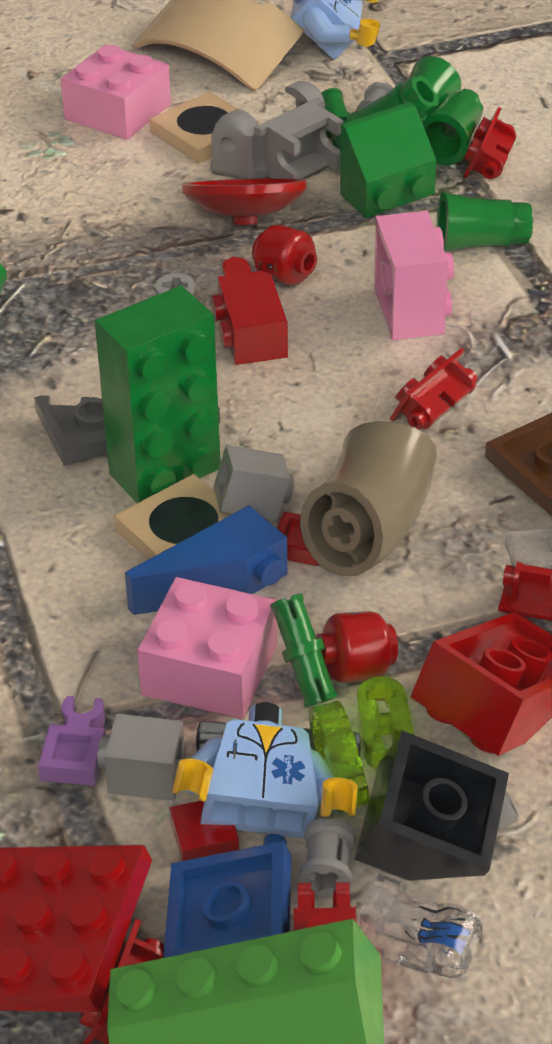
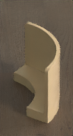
(231, 33)

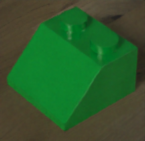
(386, 160)

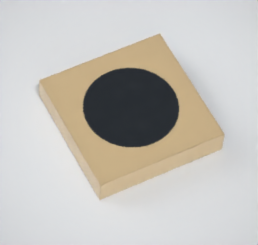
(191, 125)
(169, 516)

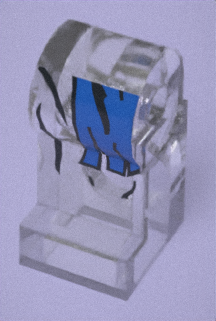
(419, 931)

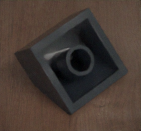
(431, 812)

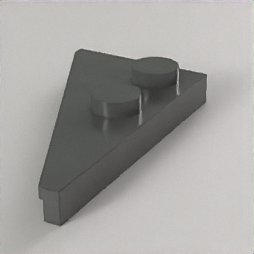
(75, 430)

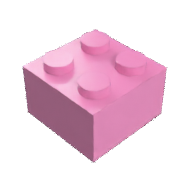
(116, 91)
(412, 275)
(208, 648)

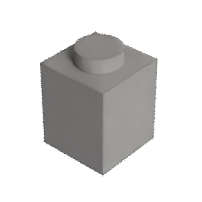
(253, 480)
(142, 756)

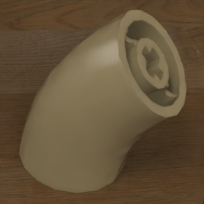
(369, 497)

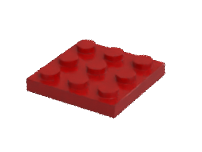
(65, 922)

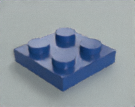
(228, 898)

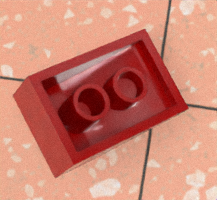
(490, 682)

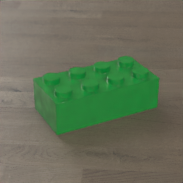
(159, 392)

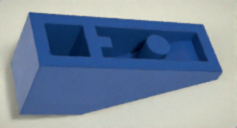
(233, 554)

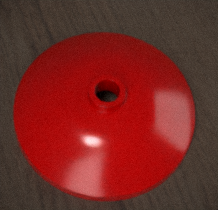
(244, 197)

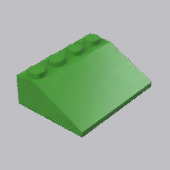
(265, 990)

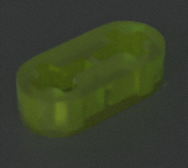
(375, 724)
(338, 747)

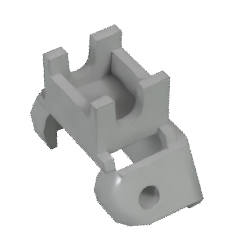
(281, 147)

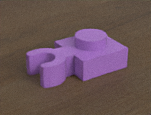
(73, 748)

